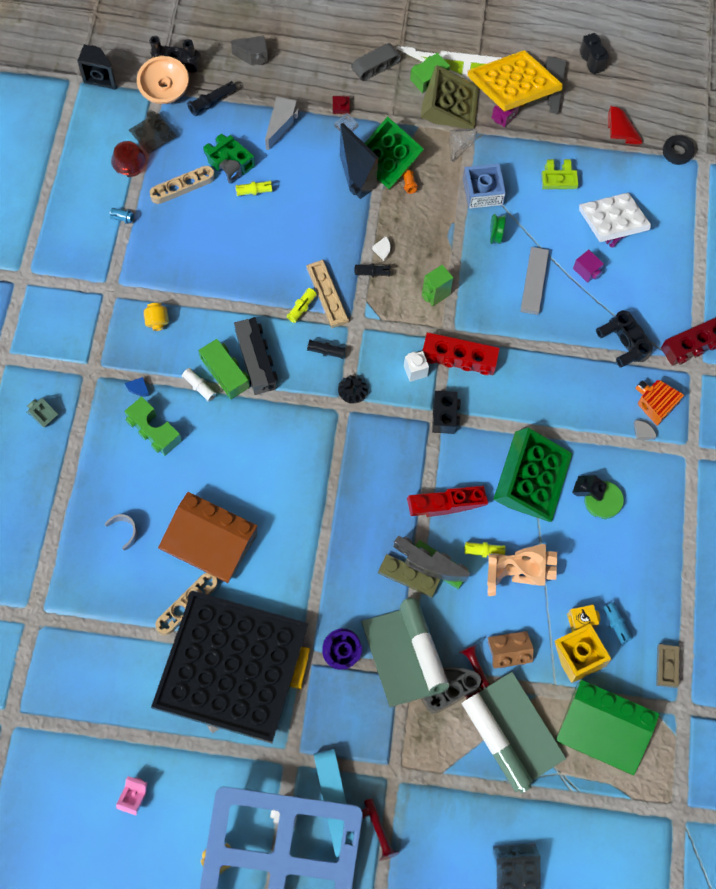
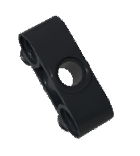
(187, 55)
(631, 337)

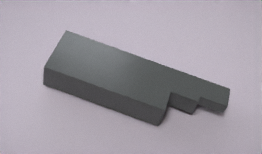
(557, 69)

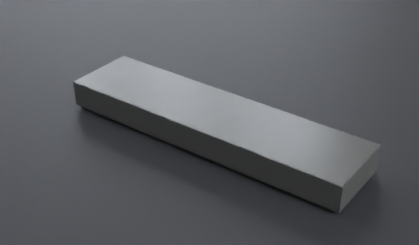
(534, 281)

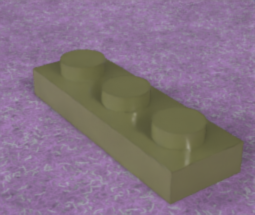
(405, 575)

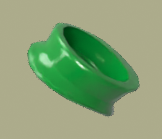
(497, 228)

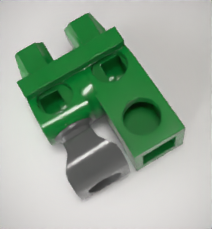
(229, 156)

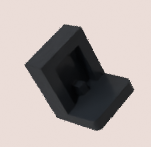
(590, 486)

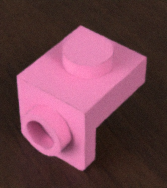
(132, 795)

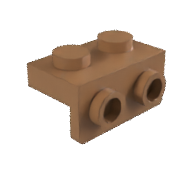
(510, 649)

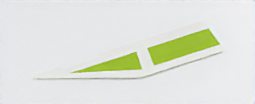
(458, 62)

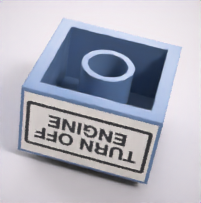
(484, 186)

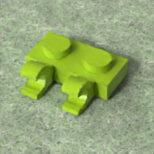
(559, 179)

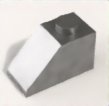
(250, 50)

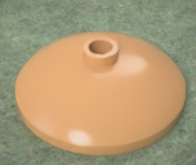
(160, 72)

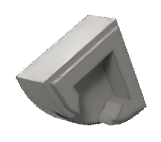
(643, 431)

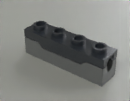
(255, 356)

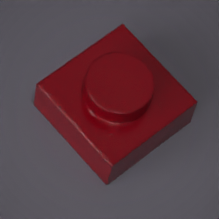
(341, 104)

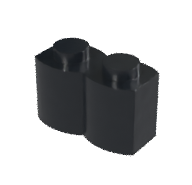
(594, 53)

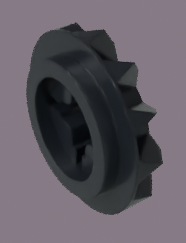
(347, 395)

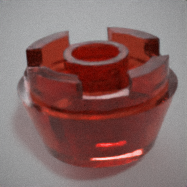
(128, 159)

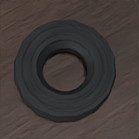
(682, 141)

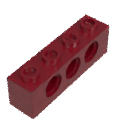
(674, 348)

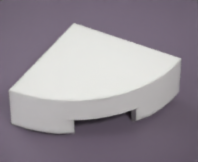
(382, 248)

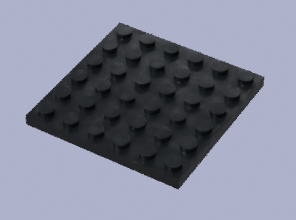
(230, 666)

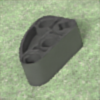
(456, 679)

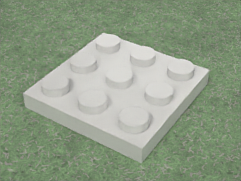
(614, 217)

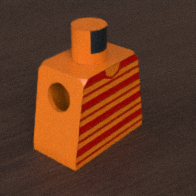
(658, 400)

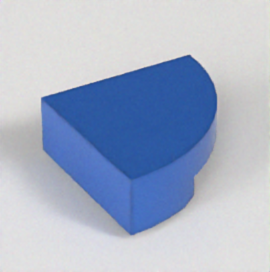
(137, 387)

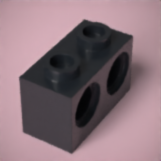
(442, 412)

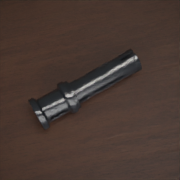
(205, 101)

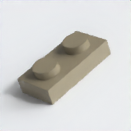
(667, 666)

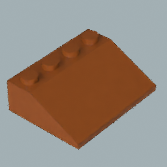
(208, 537)

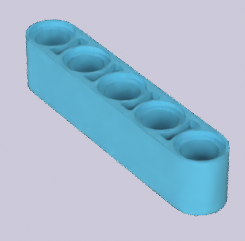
(332, 791)

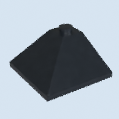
(358, 163)

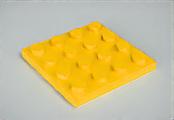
(514, 80)

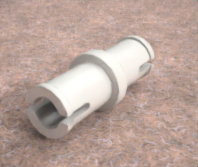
(199, 384)

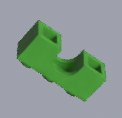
(162, 438)

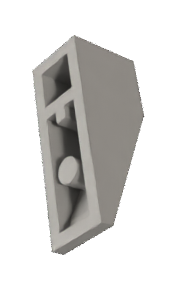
(281, 120)

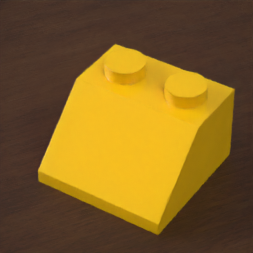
(581, 653)

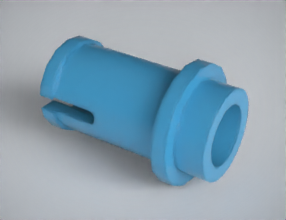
(126, 216)

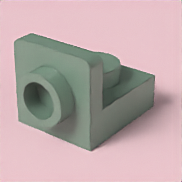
(41, 411)

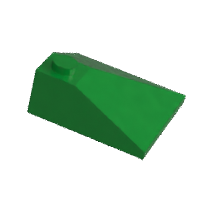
(394, 151)

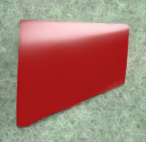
(621, 126)

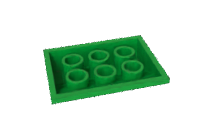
(533, 475)
(607, 727)

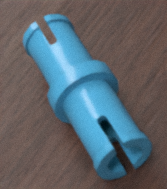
(617, 623)

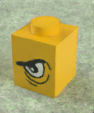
(583, 616)

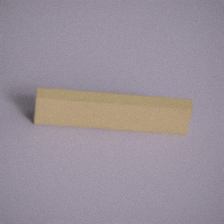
(327, 294)

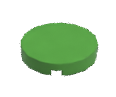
(610, 504)

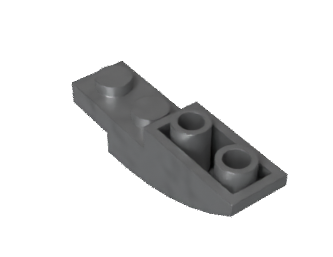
(438, 566)

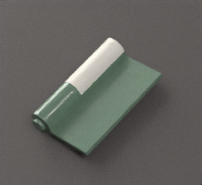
(405, 654)
(513, 732)

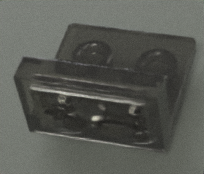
(517, 866)

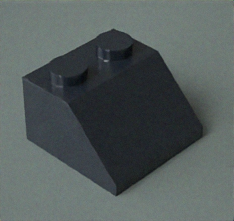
(96, 67)

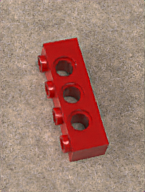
(468, 349)

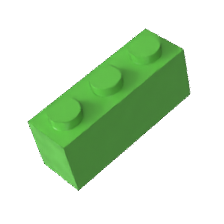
(224, 368)

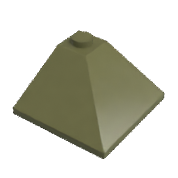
(450, 100)

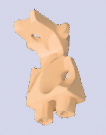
(528, 561)

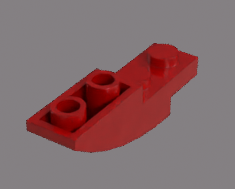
(447, 502)

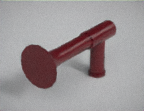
(470, 653)
(371, 811)

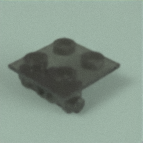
(152, 132)

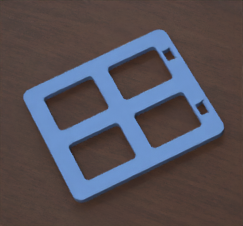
(279, 862)

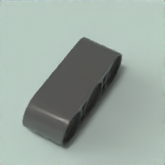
(376, 61)

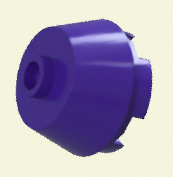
(341, 649)

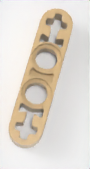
(180, 181)
(182, 601)

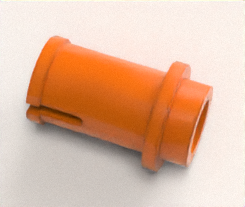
(410, 185)

